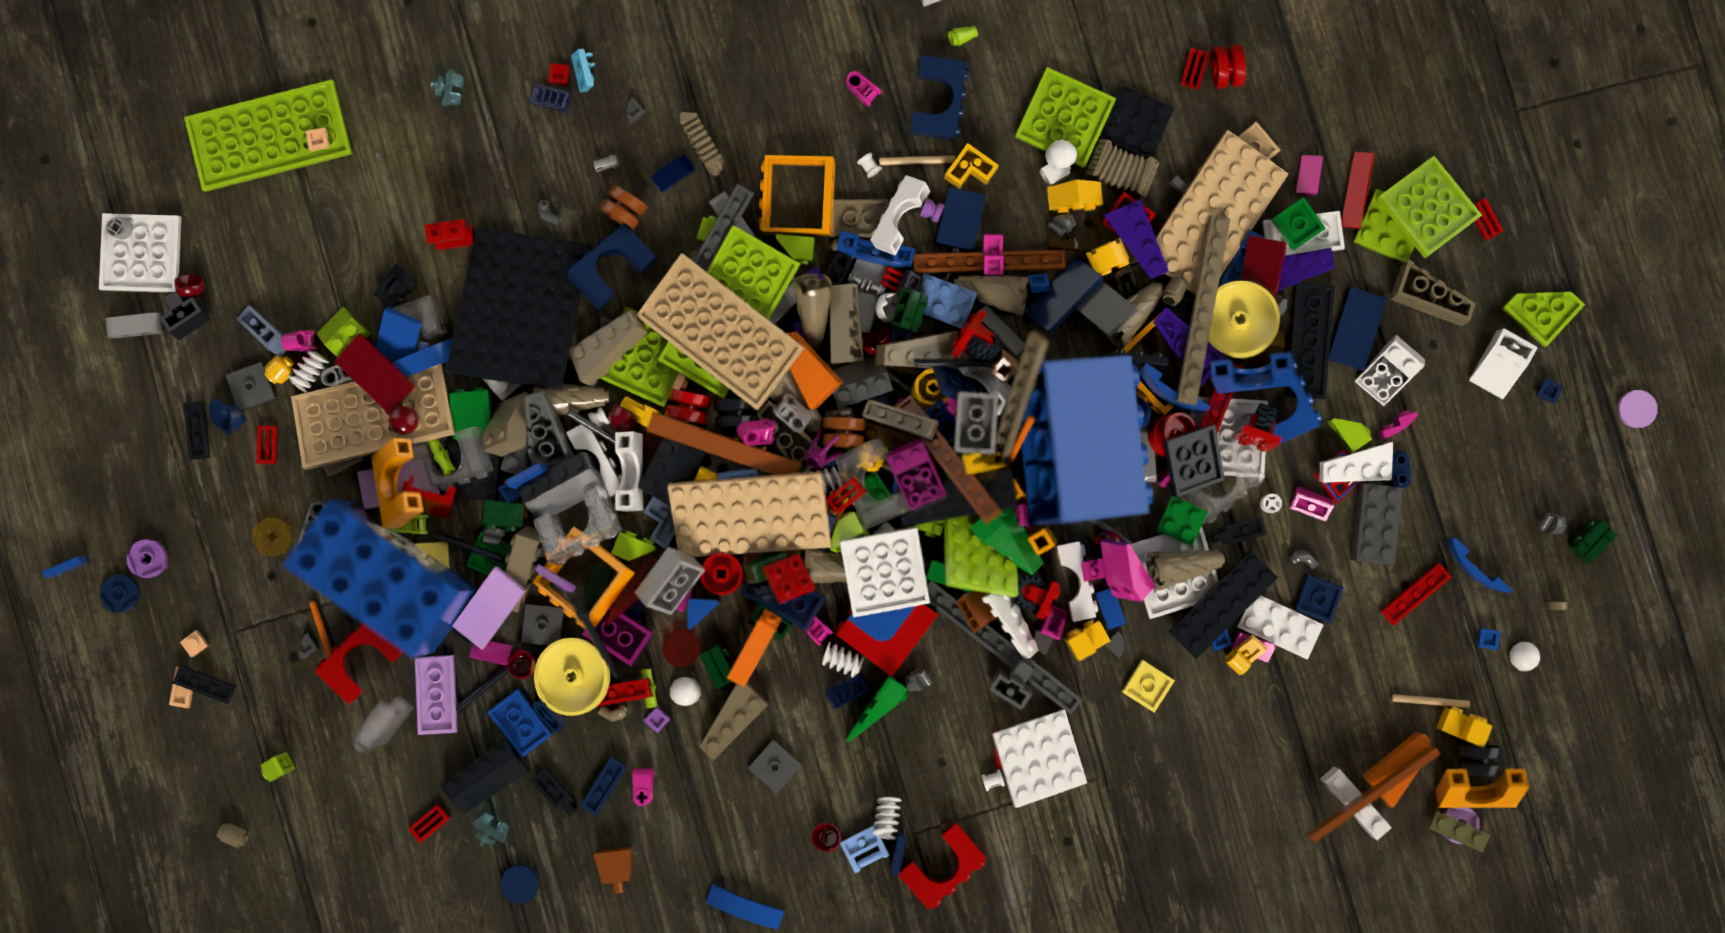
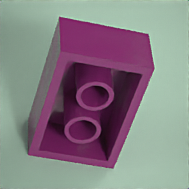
(622, 637)

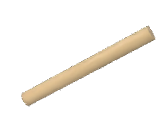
(916, 160)
(1430, 701)

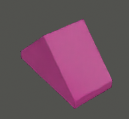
(1054, 623)

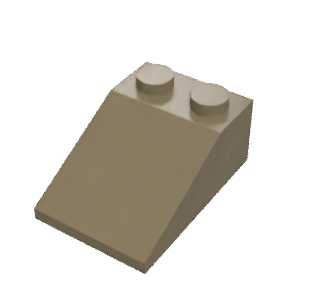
(507, 427)

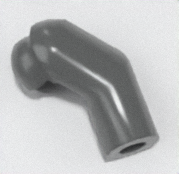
(545, 213)
(1303, 556)

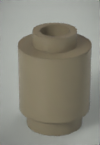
(1174, 291)
(232, 835)

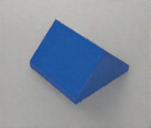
(698, 609)

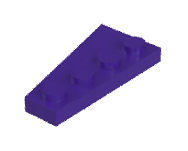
(1136, 232)
(1305, 265)
(1176, 334)

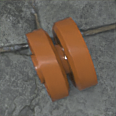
(623, 206)
(844, 428)

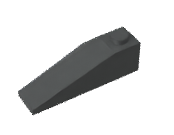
(545, 434)

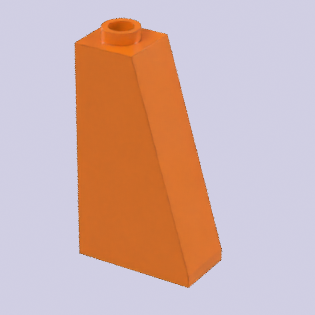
(813, 374)
(754, 648)
(1395, 759)

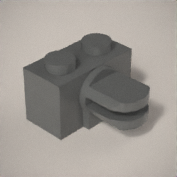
(1013, 685)

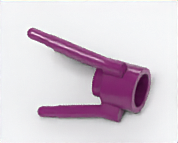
(816, 457)

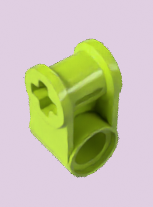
(415, 526)

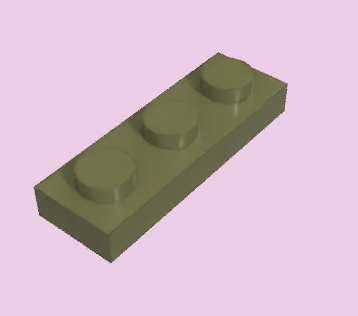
(1458, 831)

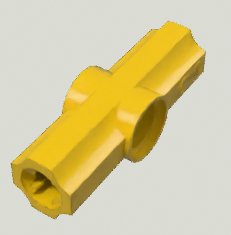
(640, 412)

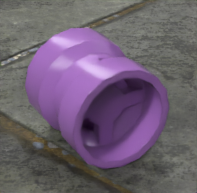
(930, 209)

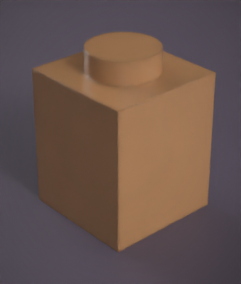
(1004, 366)

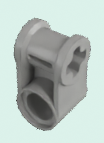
(792, 413)

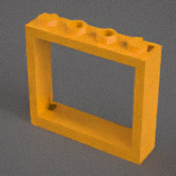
(766, 187)
(1143, 392)
(607, 598)

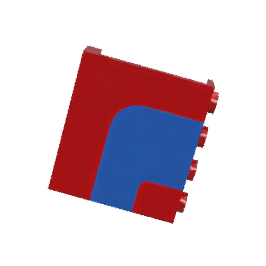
(888, 635)

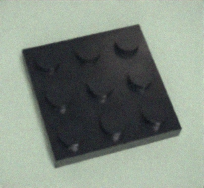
(1136, 123)
(1193, 460)
(477, 489)

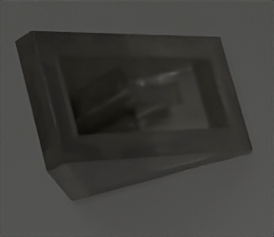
(1125, 282)

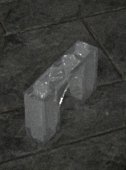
(474, 463)
(1247, 476)
(870, 510)
(602, 525)
(382, 724)

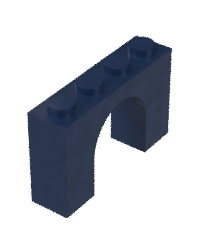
(952, 75)
(621, 243)

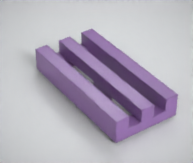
(556, 579)

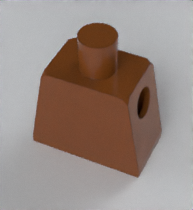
(975, 610)
(615, 866)

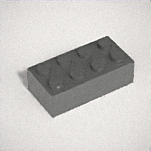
(1376, 524)

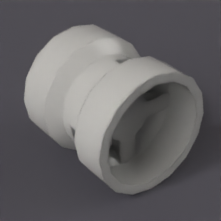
(123, 229)

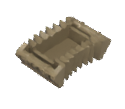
(702, 142)
(1122, 169)

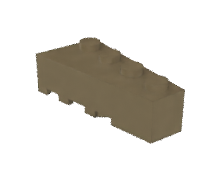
(1425, 293)
(845, 324)
(606, 346)
(925, 347)
(791, 443)
(521, 559)
(737, 713)

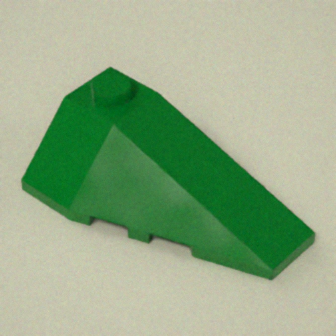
(1009, 540)
(885, 699)

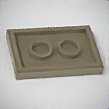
(857, 216)

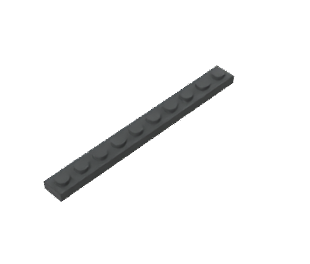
(1003, 650)

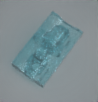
(449, 97)
(483, 825)

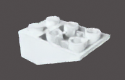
(1502, 363)
(1390, 370)

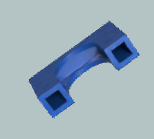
(1232, 379)
(1305, 416)

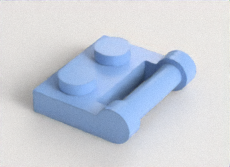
(861, 843)

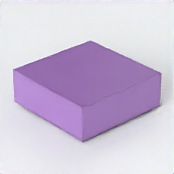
(657, 719)

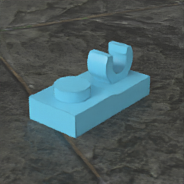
(582, 69)

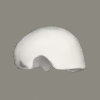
(1061, 154)
(884, 308)
(1524, 656)
(685, 691)

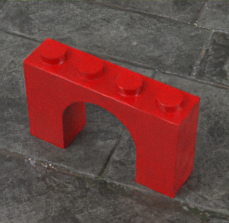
(333, 668)
(932, 891)

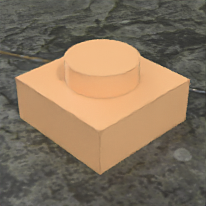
(317, 139)
(681, 382)
(194, 643)

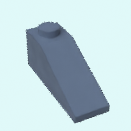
(262, 330)

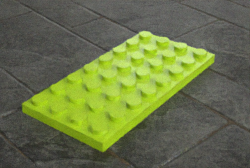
(266, 135)
(755, 275)

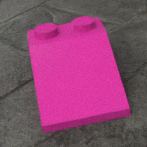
(1125, 571)

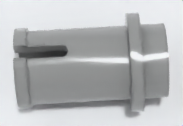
(606, 163)

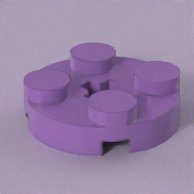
(144, 569)

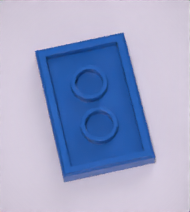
(398, 334)
(519, 723)

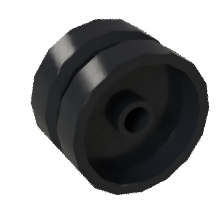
(735, 413)
(1480, 757)

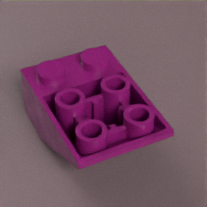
(916, 473)

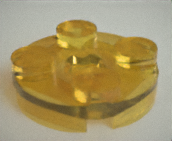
(264, 544)

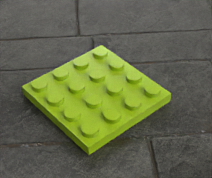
(1067, 112)
(1429, 206)
(642, 371)
(974, 564)

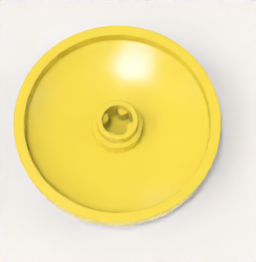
(1243, 319)
(571, 676)

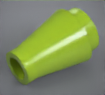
(961, 35)

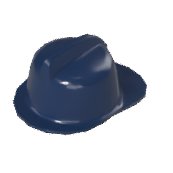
(226, 416)

